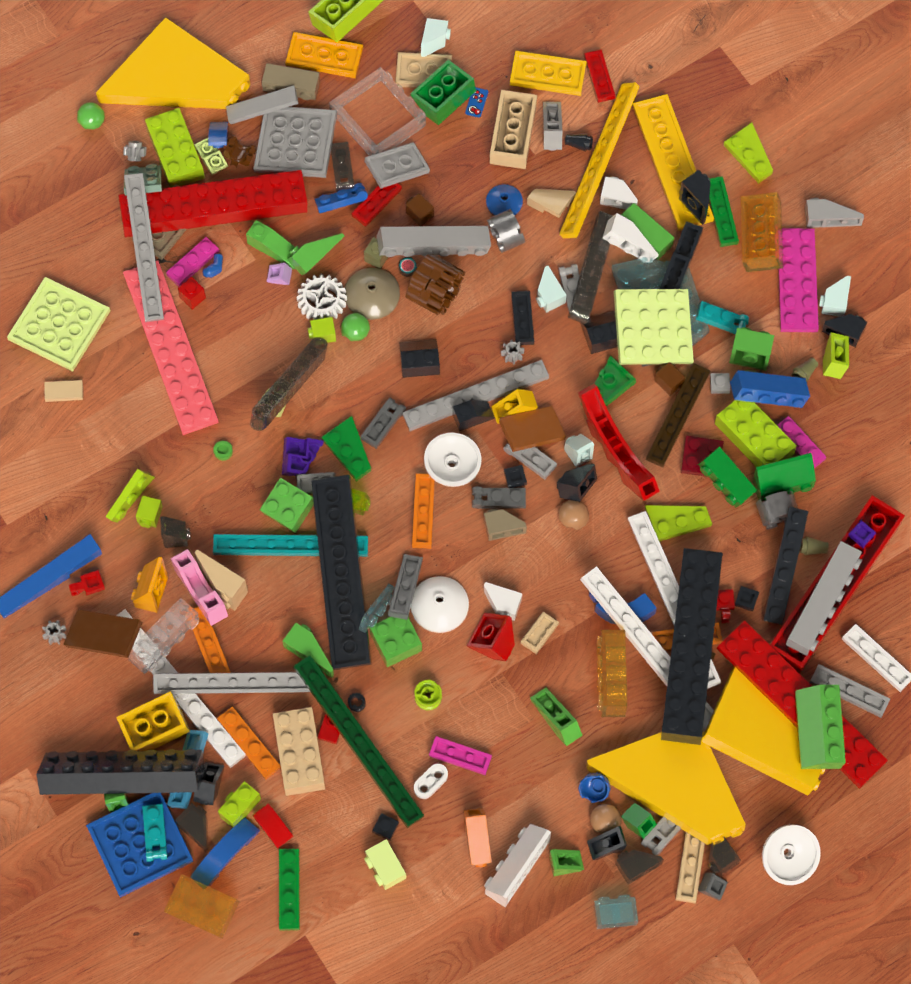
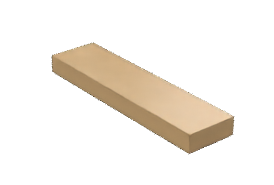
(690, 869)

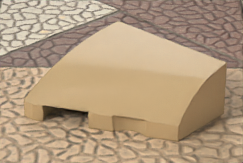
(550, 200)

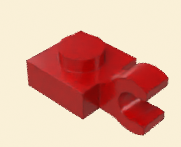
(90, 583)
(725, 604)

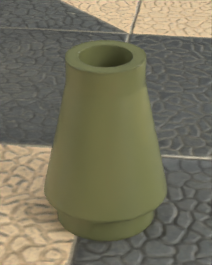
(806, 369)
(813, 546)

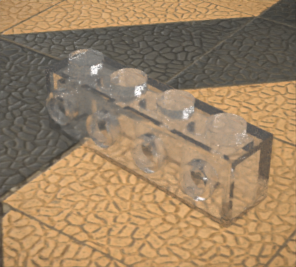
(163, 635)

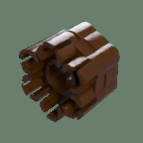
(432, 281)

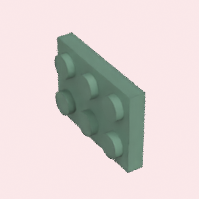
(151, 174)

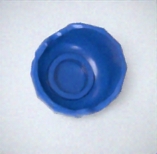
(594, 787)

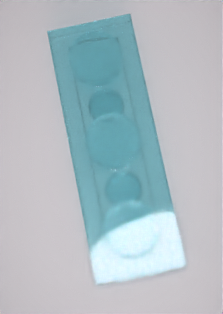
(377, 609)

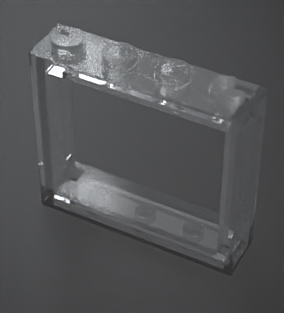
(356, 131)

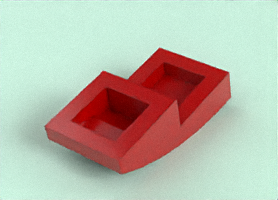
(272, 825)

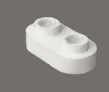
(428, 780)

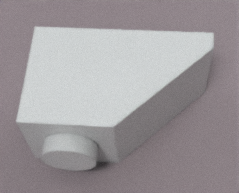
(617, 194)
(503, 600)

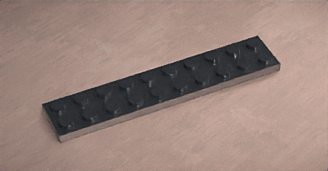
(341, 572)

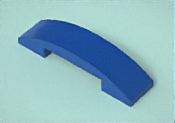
(224, 852)

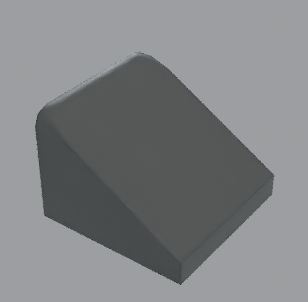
(712, 886)

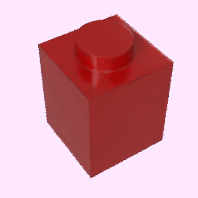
(191, 293)

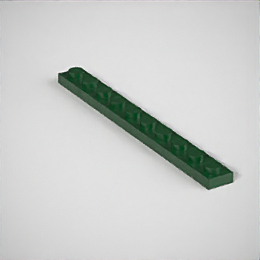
(358, 741)

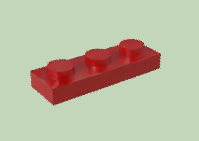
(599, 76)
(375, 203)

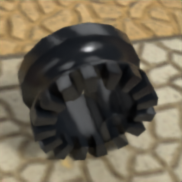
(359, 697)

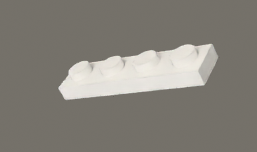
(877, 657)

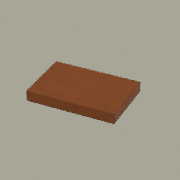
(532, 428)

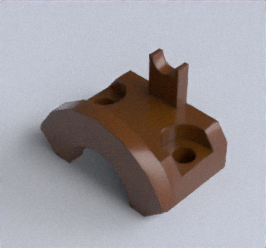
(239, 153)

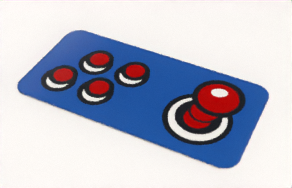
(476, 103)

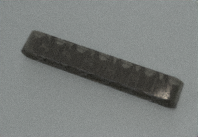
(591, 271)
(288, 384)

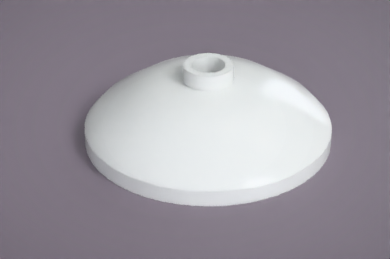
(453, 449)
(443, 615)
(800, 860)

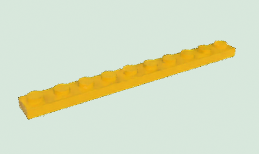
(599, 160)

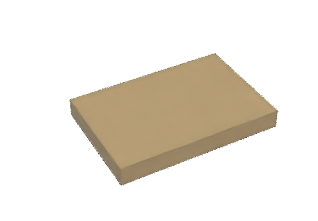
(415, 69)

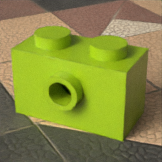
(239, 804)

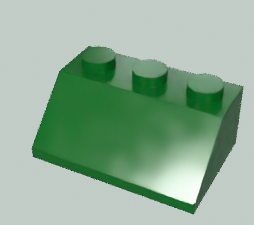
(444, 92)
(786, 475)

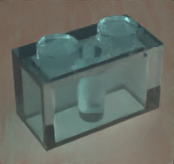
(615, 912)

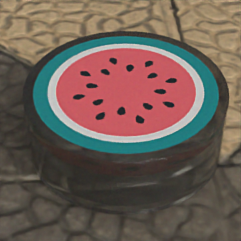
(407, 266)

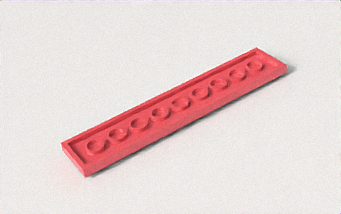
(174, 358)

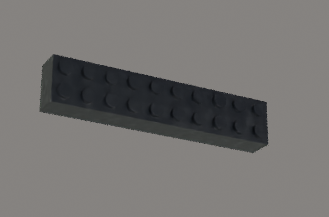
(692, 646)

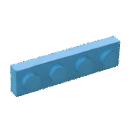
(194, 740)

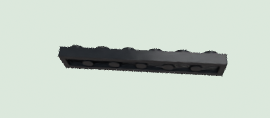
(785, 565)

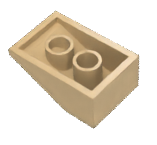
(226, 583)

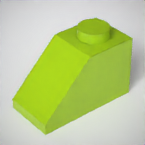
(836, 356)

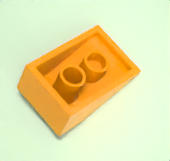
(150, 586)

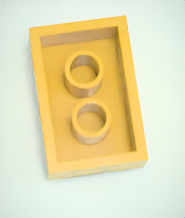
(153, 723)

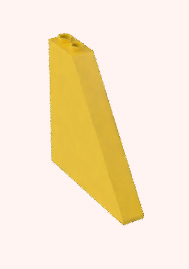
(174, 72)
(758, 734)
(675, 783)

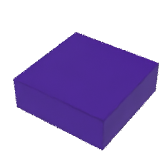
(862, 534)

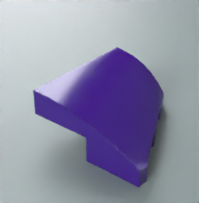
(299, 455)

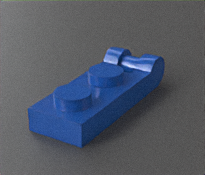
(341, 198)

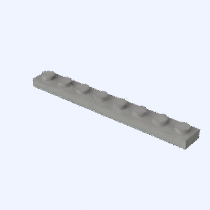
(143, 247)
(483, 391)
(228, 683)

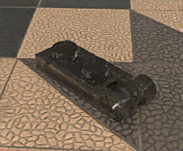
(342, 165)

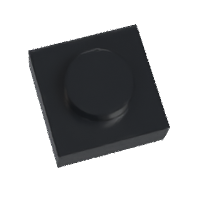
(515, 476)
(746, 598)
(385, 827)

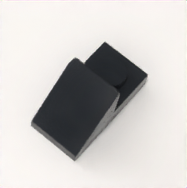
(607, 843)

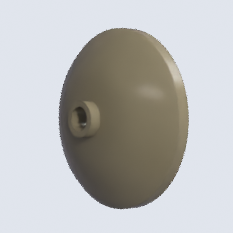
(376, 302)

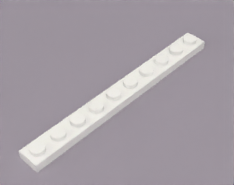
(661, 571)
(633, 627)
(200, 714)

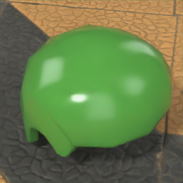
(90, 116)
(355, 327)

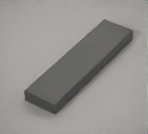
(405, 586)

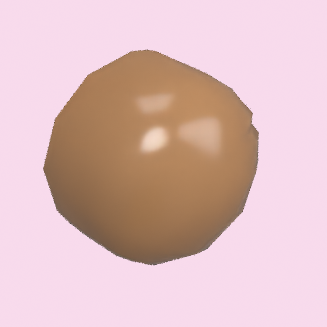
(574, 514)
(605, 818)

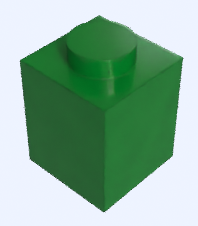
(638, 820)

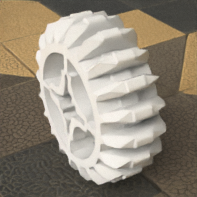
(322, 284)

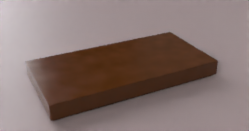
(103, 633)

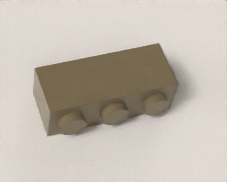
(281, 77)

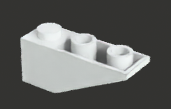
(627, 236)

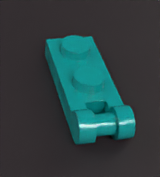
(720, 317)
(154, 832)

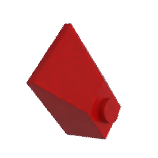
(493, 636)

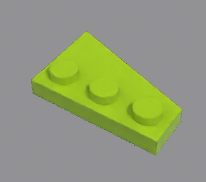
(750, 153)
(129, 495)
(677, 520)

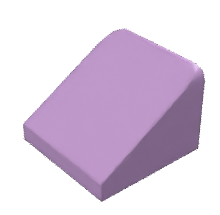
(279, 274)

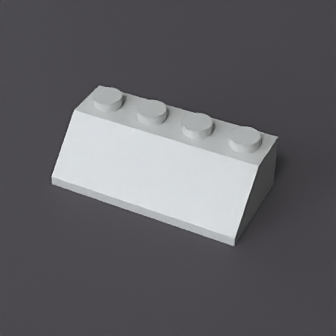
(517, 864)

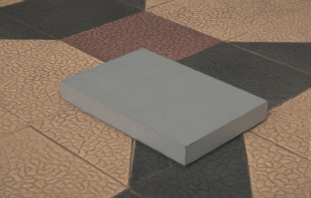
(397, 165)

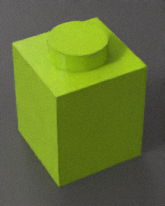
(322, 328)
(149, 512)

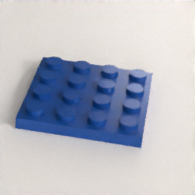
(123, 846)

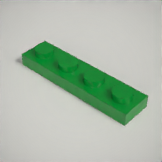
(722, 213)
(289, 889)

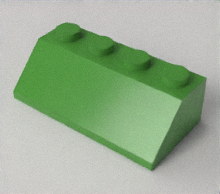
(820, 727)

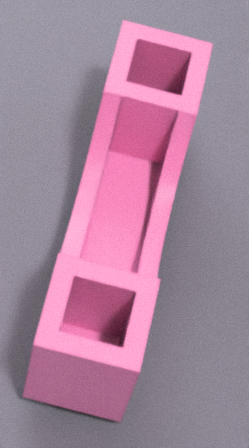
(197, 586)

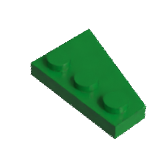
(613, 381)
(348, 448)

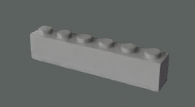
(433, 240)
(823, 598)

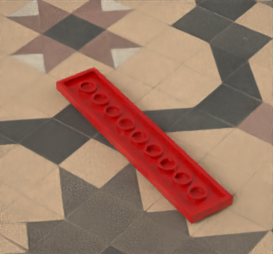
(778, 683)

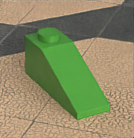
(269, 242)
(309, 254)
(303, 643)
(557, 716)

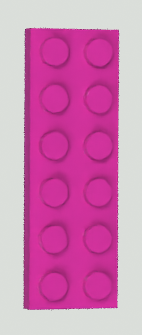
(798, 282)

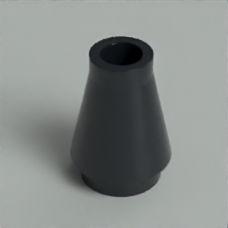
(580, 141)

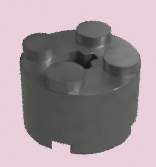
(506, 230)
(775, 508)

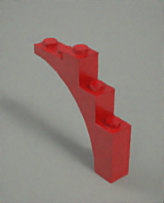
(616, 449)

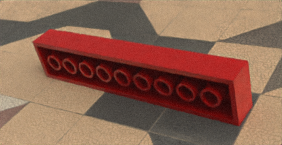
(222, 202)
(885, 523)

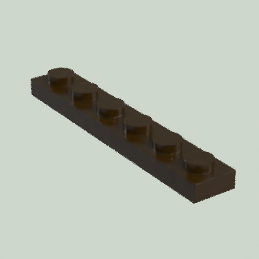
(678, 415)

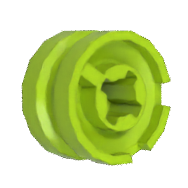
(423, 701)

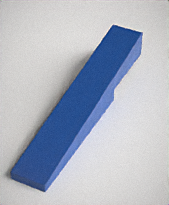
(49, 576)

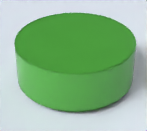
(223, 450)

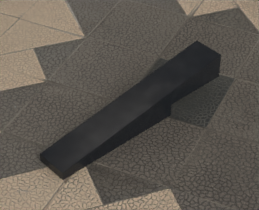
(682, 256)

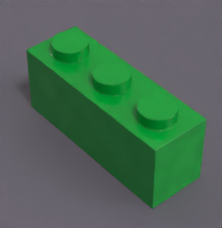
(727, 477)

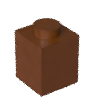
(419, 209)
(669, 378)

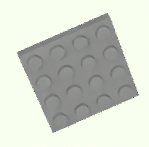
(296, 141)

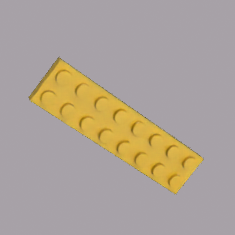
(668, 153)

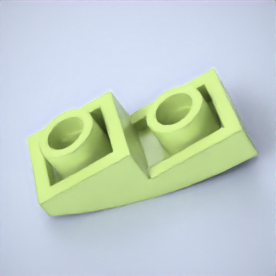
(211, 157)

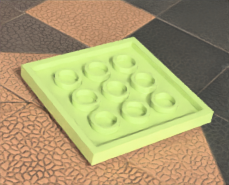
(58, 324)
(653, 326)

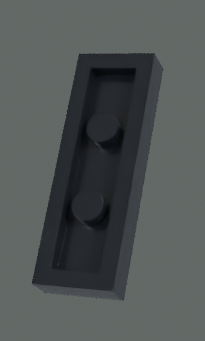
(522, 317)

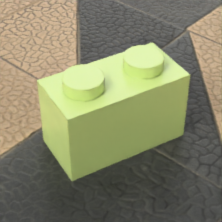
(385, 865)

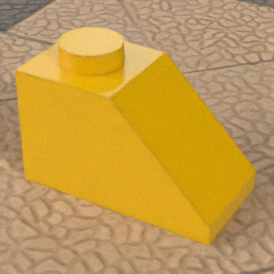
(515, 403)

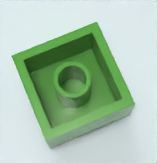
(751, 348)
(287, 505)
(395, 640)

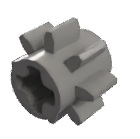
(134, 150)
(513, 356)
(52, 627)

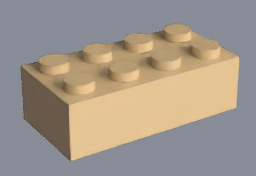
(513, 129)
(298, 751)

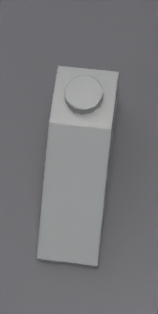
(552, 126)
(830, 214)

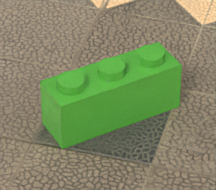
(654, 233)

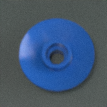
(497, 205)

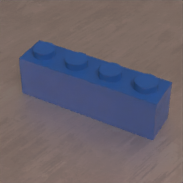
(769, 389)

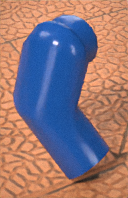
(215, 268)

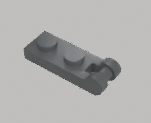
(382, 423)
(499, 498)

